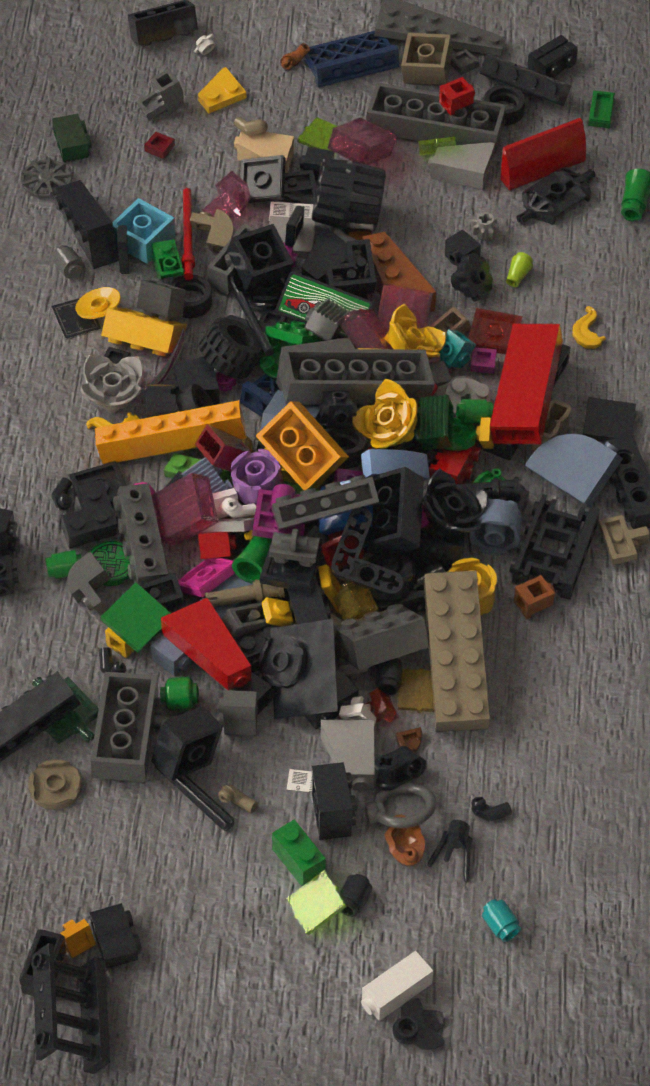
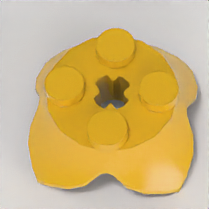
(406, 335)
(390, 418)

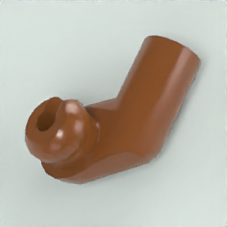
(293, 58)

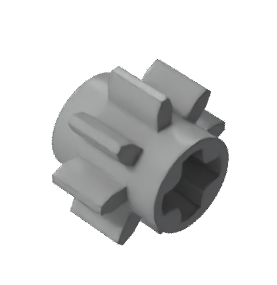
(484, 226)

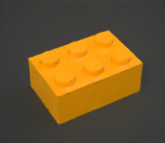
(302, 446)

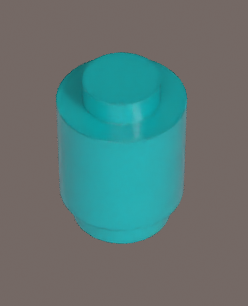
(501, 920)

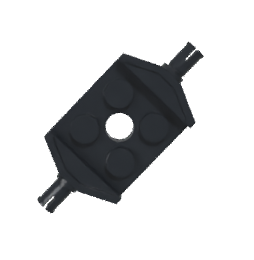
(546, 204)

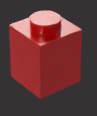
(217, 544)

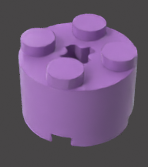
(253, 473)

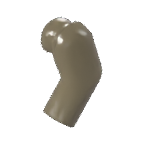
(251, 127)
(231, 794)

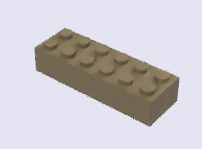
(456, 651)

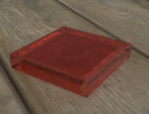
(492, 329)

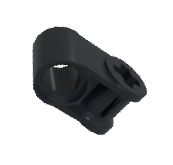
(400, 766)

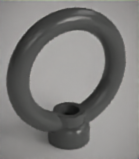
(376, 812)

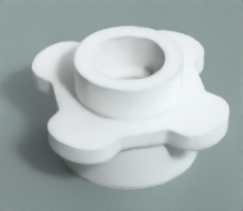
(205, 44)

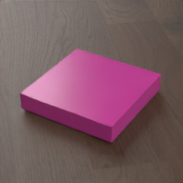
(206, 576)

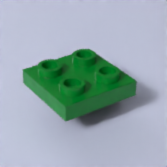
(292, 333)

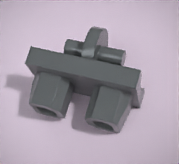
(294, 547)

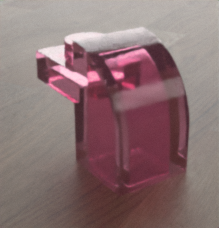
(232, 196)

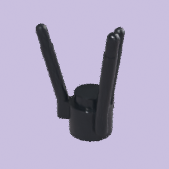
(456, 837)

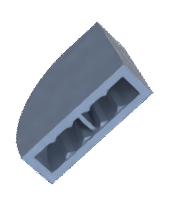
(575, 465)

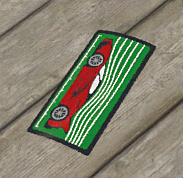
(304, 292)

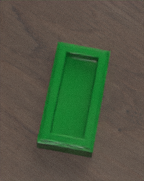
(601, 109)

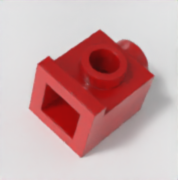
(456, 95)

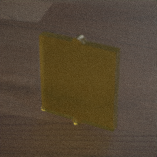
(416, 691)

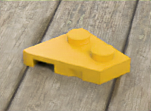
(221, 92)

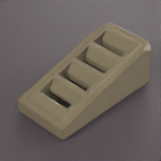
(451, 317)

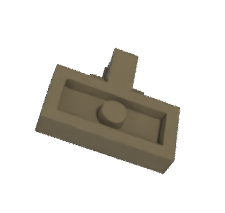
(622, 540)

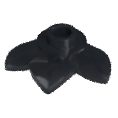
(422, 1023)

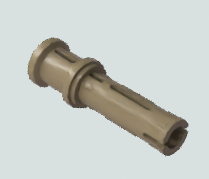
(245, 593)

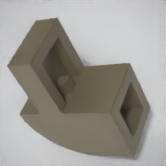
(219, 228)

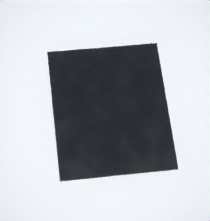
(317, 687)

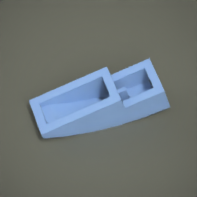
(384, 460)

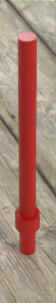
(188, 258)

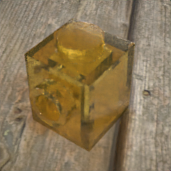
(354, 601)

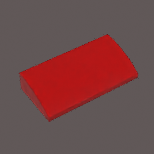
(543, 154)

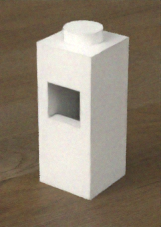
(396, 986)

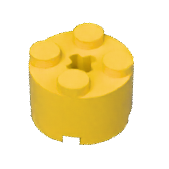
(486, 581)

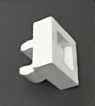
(357, 710)

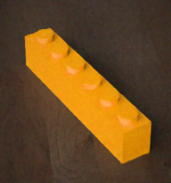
(166, 432)

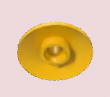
(95, 303)

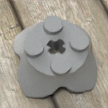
(112, 384)
(464, 388)

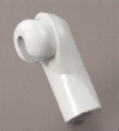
(236, 510)

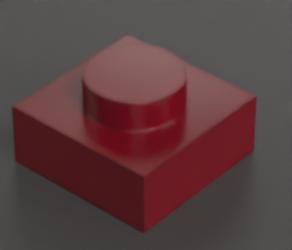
(159, 145)

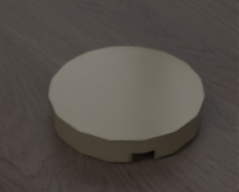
(55, 784)

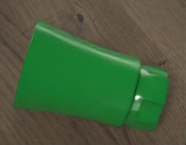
(635, 194)
(252, 559)

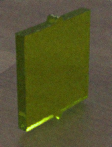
(317, 134)
(430, 146)
(316, 902)

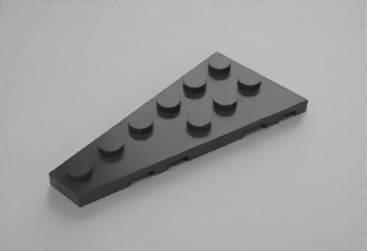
(400, 18)

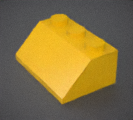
(141, 330)

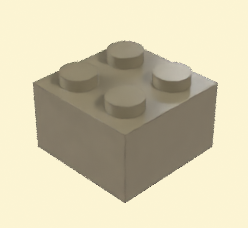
(427, 58)

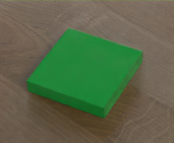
(135, 617)

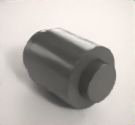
(68, 261)

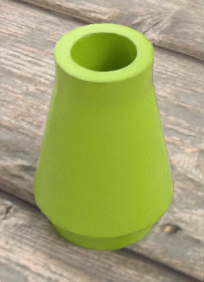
(520, 266)

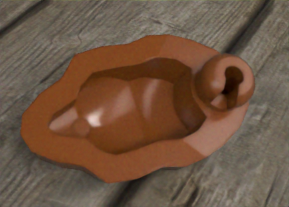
(406, 844)

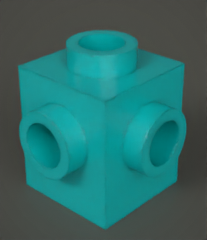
(456, 349)

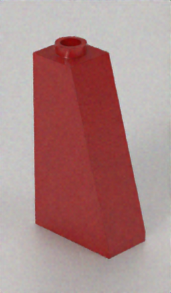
(207, 641)

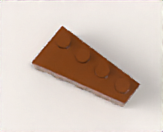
(394, 267)

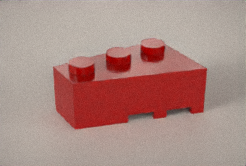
(457, 463)

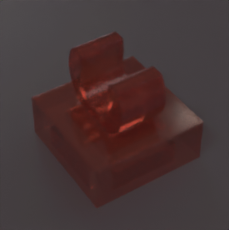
(383, 706)

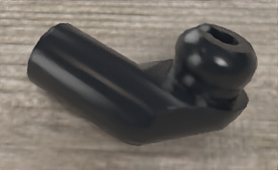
(60, 495)
(106, 662)

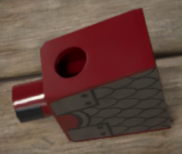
(230, 445)

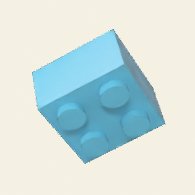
(145, 226)

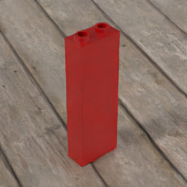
(526, 384)

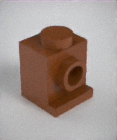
(534, 596)

